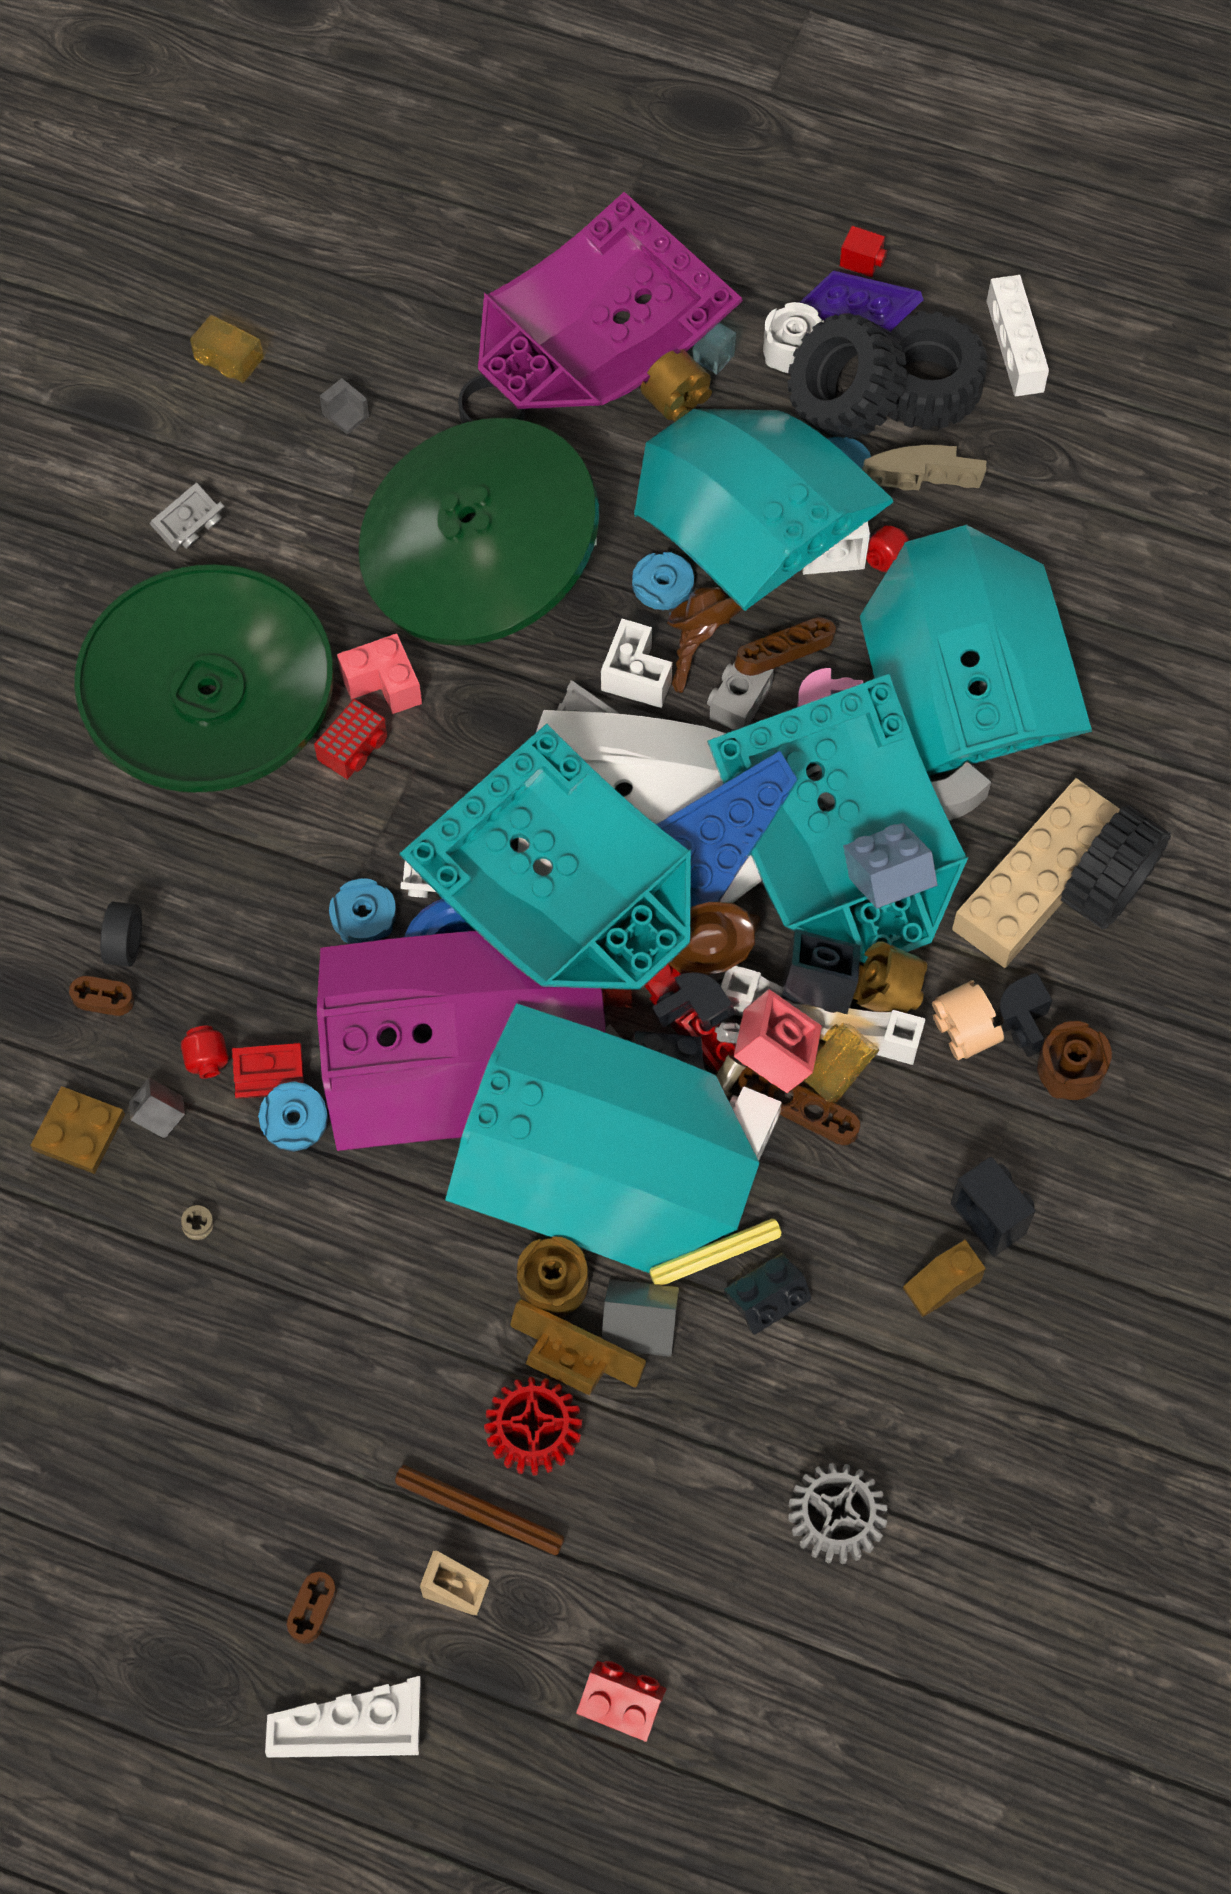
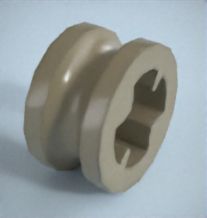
(187, 1227)

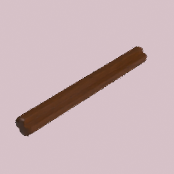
(479, 1510)

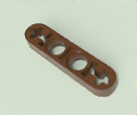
(756, 659)
(801, 1099)

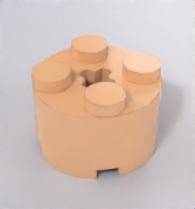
(967, 1019)

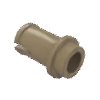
(729, 1073)

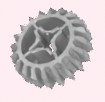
(851, 1522)

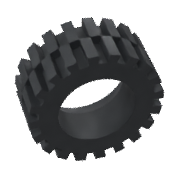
(1115, 866)

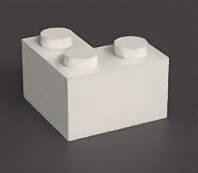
(630, 668)

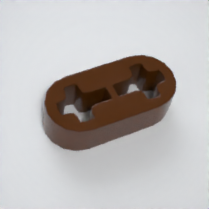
(100, 998)
(319, 1611)

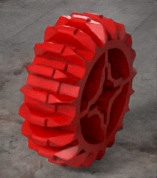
(519, 1426)

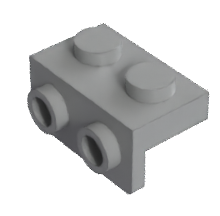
(186, 517)

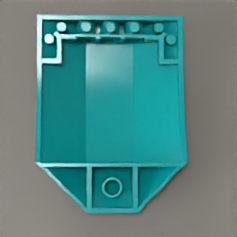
(752, 495)
(602, 1144)

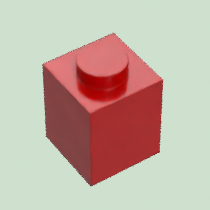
(863, 251)

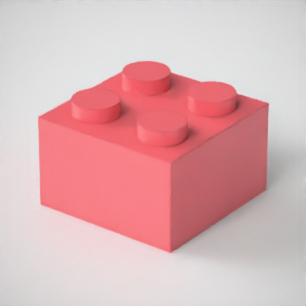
(778, 1041)

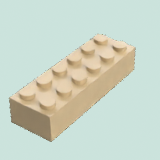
(1033, 875)

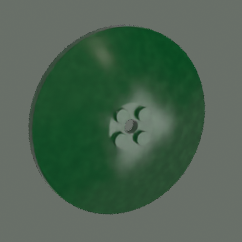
(505, 565)
(193, 630)

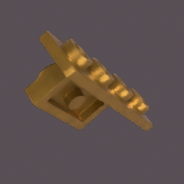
(572, 1352)

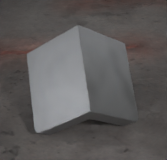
(344, 406)
(156, 1108)

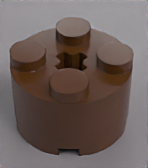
(1089, 1063)

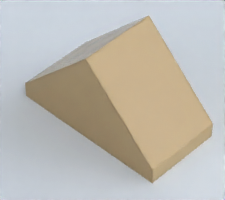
(453, 1584)

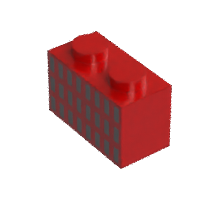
(351, 739)

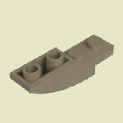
(936, 464)

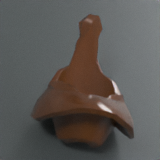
(698, 621)
(718, 938)

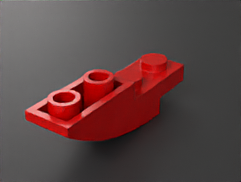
(713, 1050)

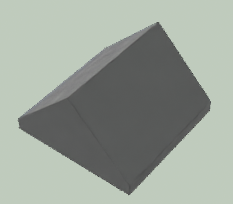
(640, 1317)

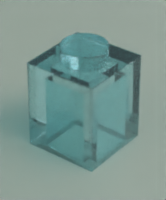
(715, 348)

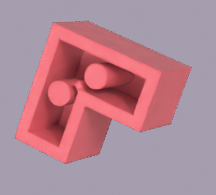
(382, 667)

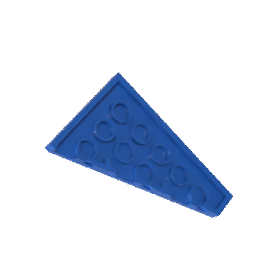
(729, 824)

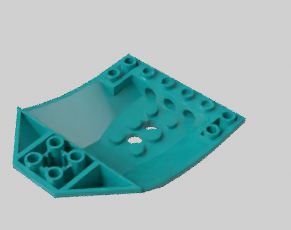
(982, 597)
(875, 783)
(616, 883)

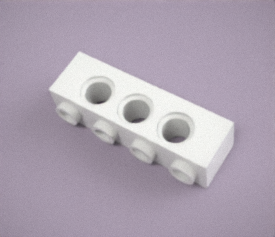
(1017, 335)

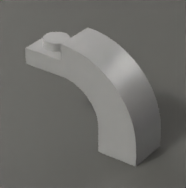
(962, 791)

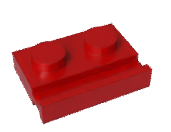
(265, 1067)

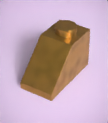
(945, 1278)

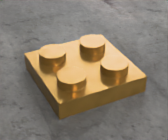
(77, 1130)

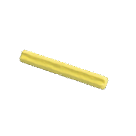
(715, 1252)

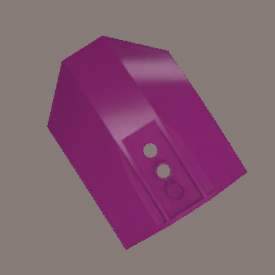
(554, 329)
(398, 983)

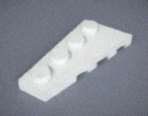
(355, 1725)

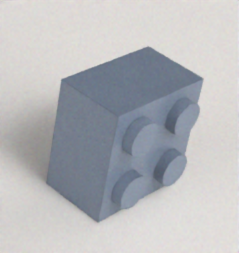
(890, 865)

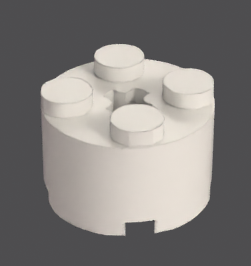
(784, 333)

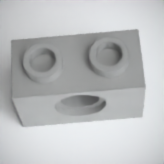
(738, 710)

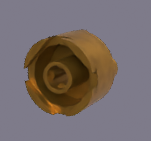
(676, 385)
(890, 979)
(547, 1259)

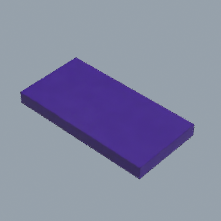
(860, 296)

